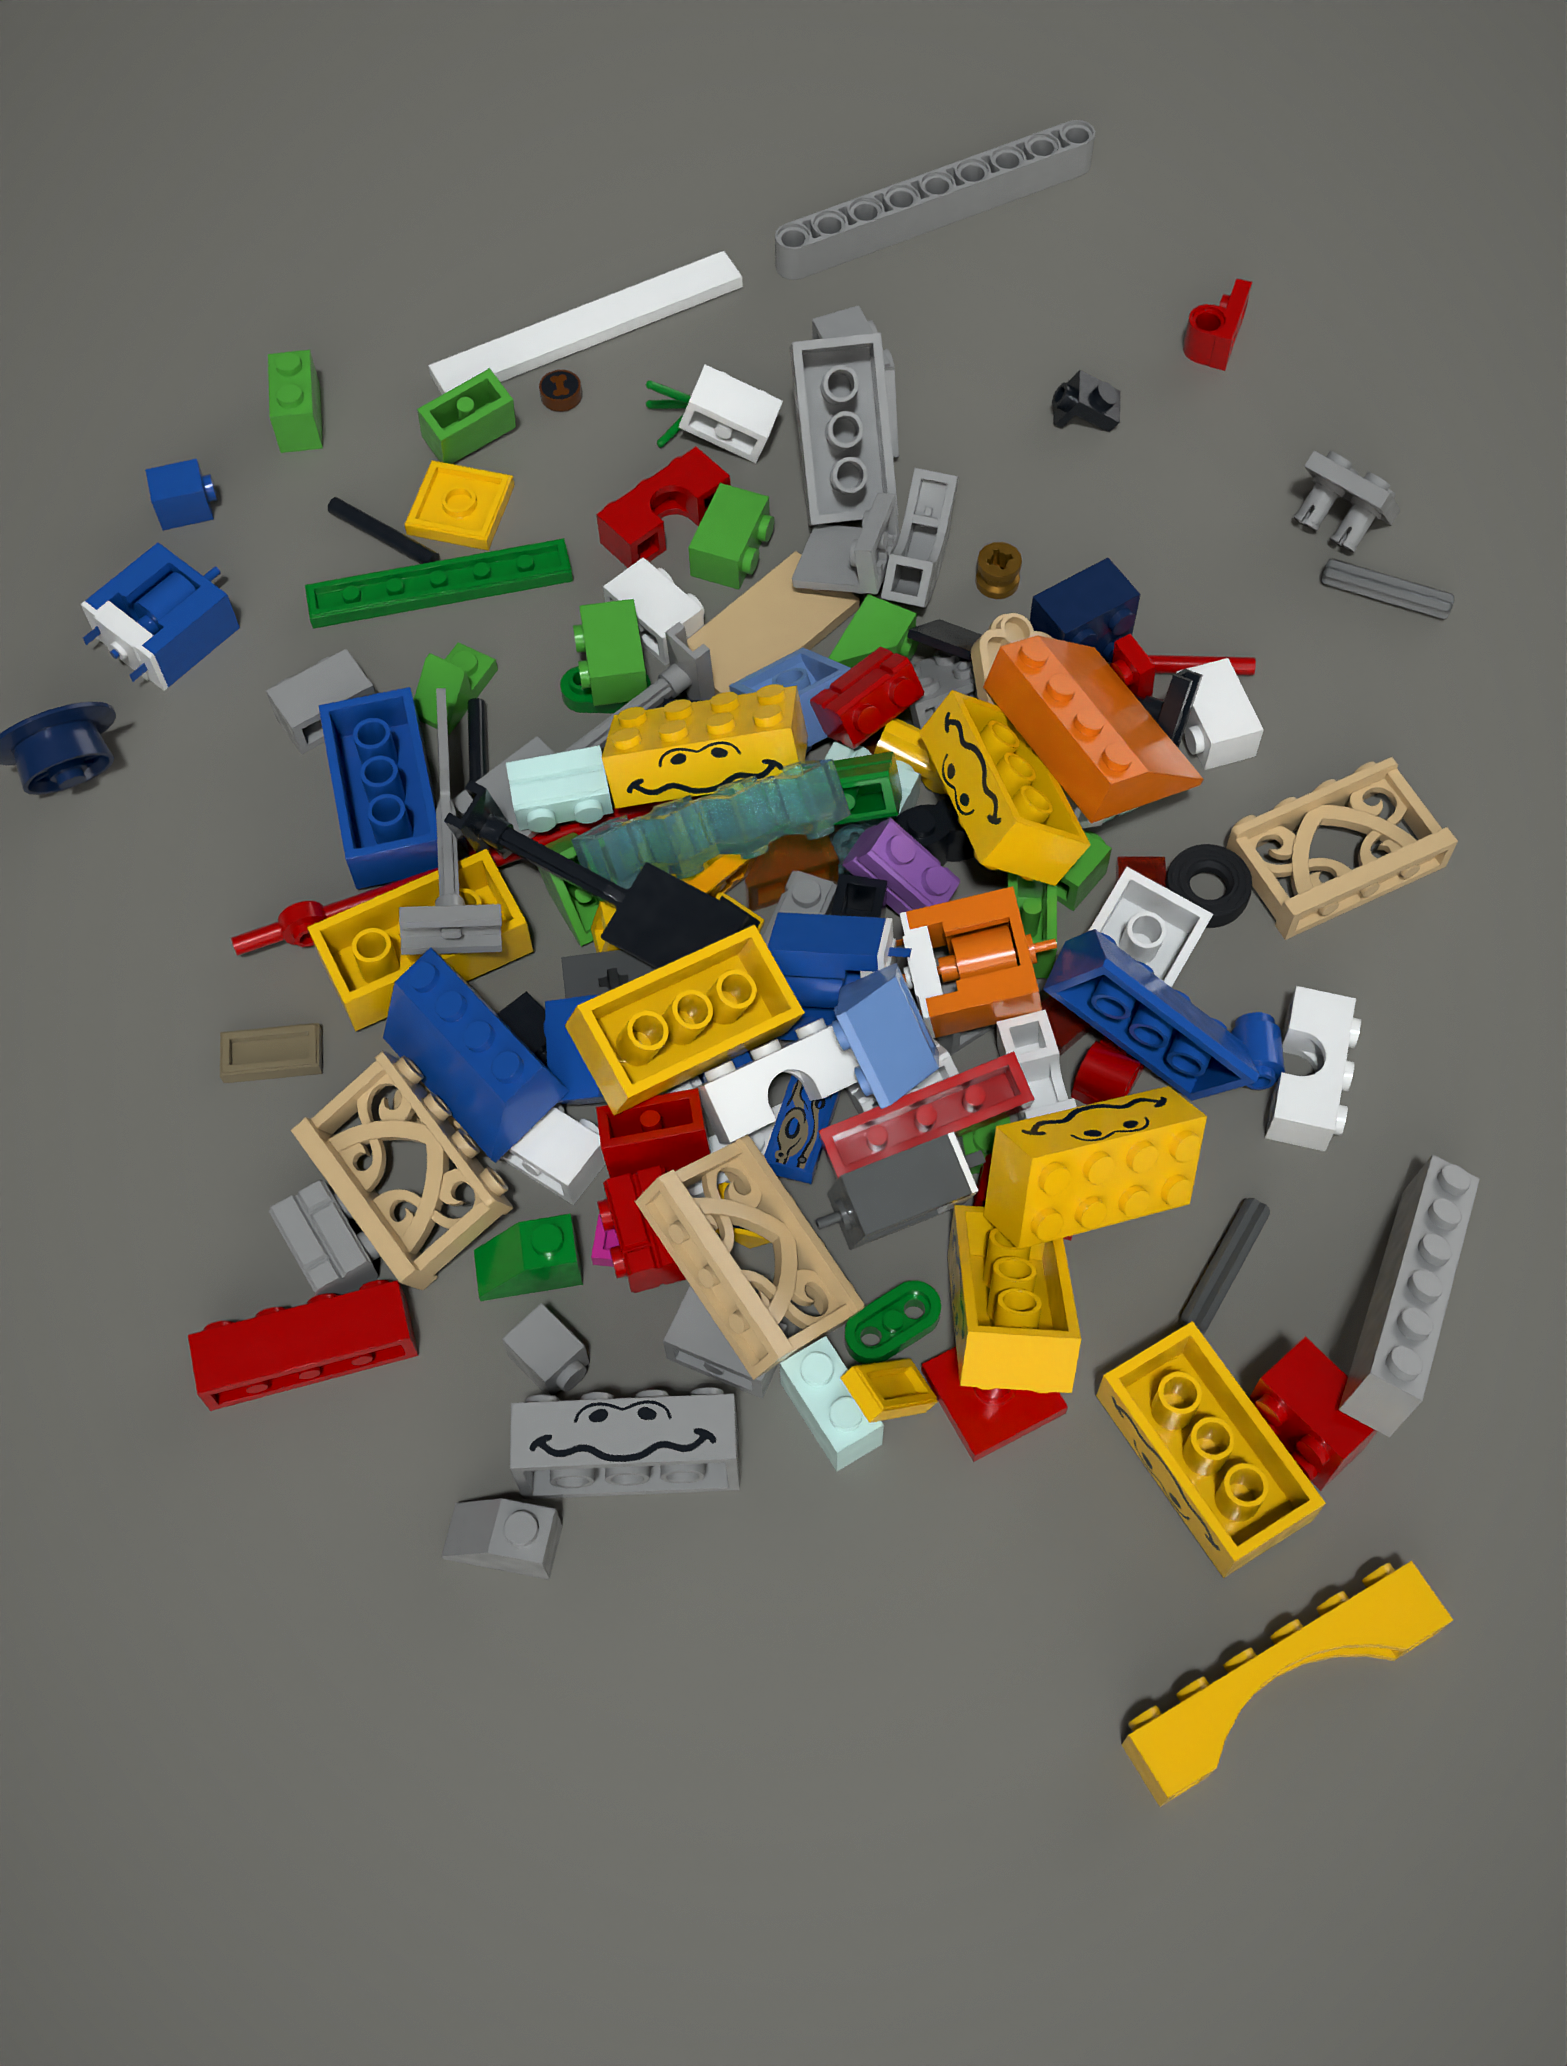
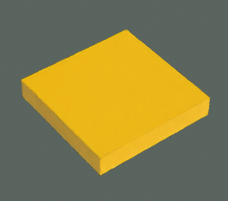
(459, 505)

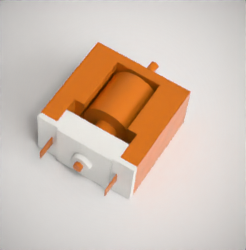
(983, 958)

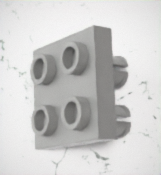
(1335, 479)

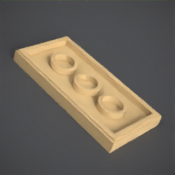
(770, 624)

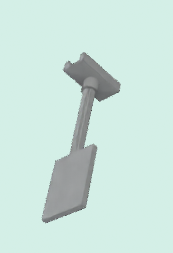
(688, 674)
(450, 923)

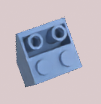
(885, 1034)

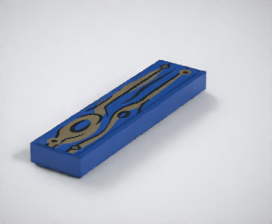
(795, 1140)

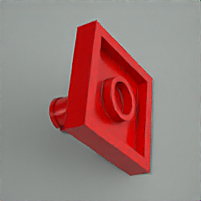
(988, 1417)

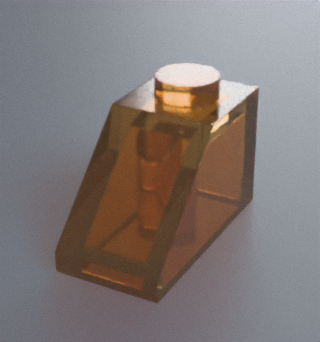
(788, 854)

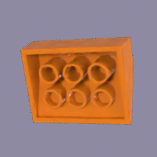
(1087, 726)

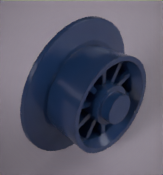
(59, 746)

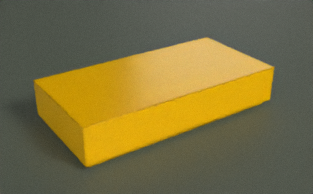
(889, 1389)

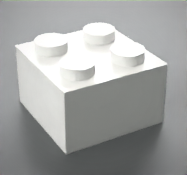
(1152, 924)

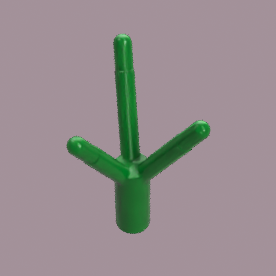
(680, 402)

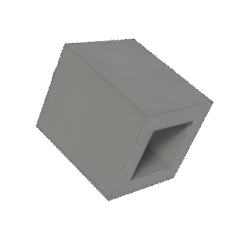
(547, 1351)

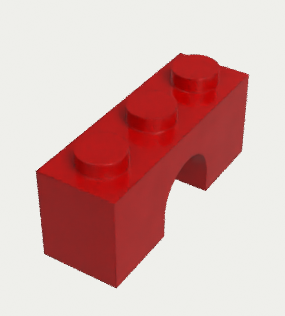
(633, 523)

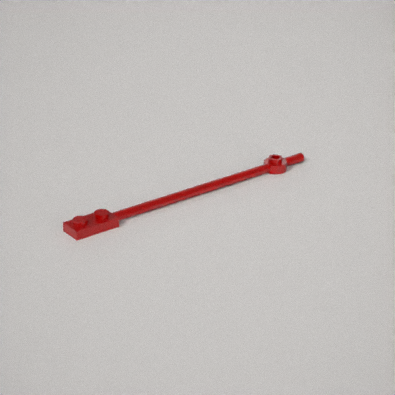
(296, 918)

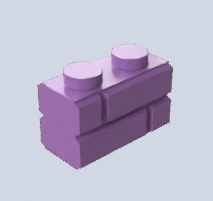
(911, 871)

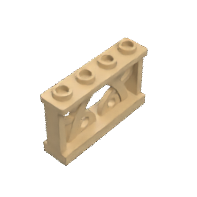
(1341, 805)
(338, 1157)
(763, 1206)

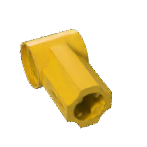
(910, 748)

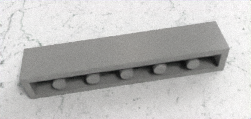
(1410, 1297)

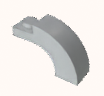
(922, 540)

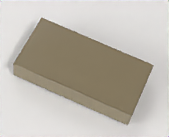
(271, 1053)

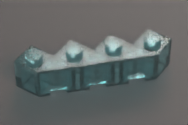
(732, 820)

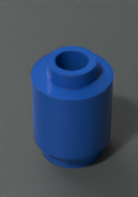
(1264, 1046)

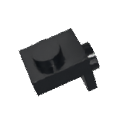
(1087, 399)

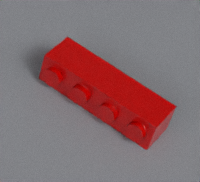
(948, 1106)
(302, 1344)

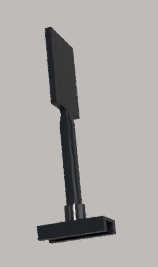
(1169, 714)
(653, 919)

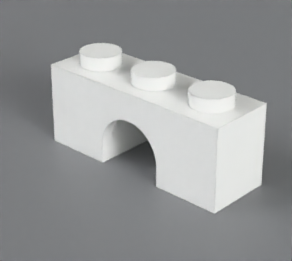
(1038, 1056)
(739, 1096)
(1308, 1108)

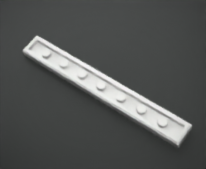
(591, 323)

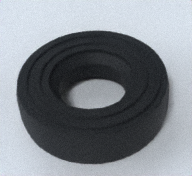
(1222, 863)

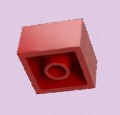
(1302, 1408)

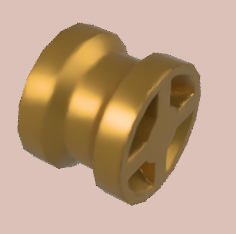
(993, 580)

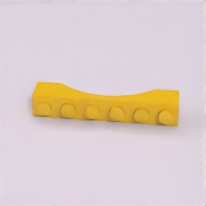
(1380, 1622)

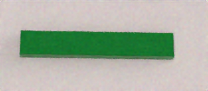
(438, 583)

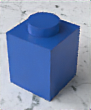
(181, 494)

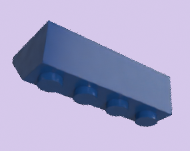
(1148, 1018)
(469, 1055)

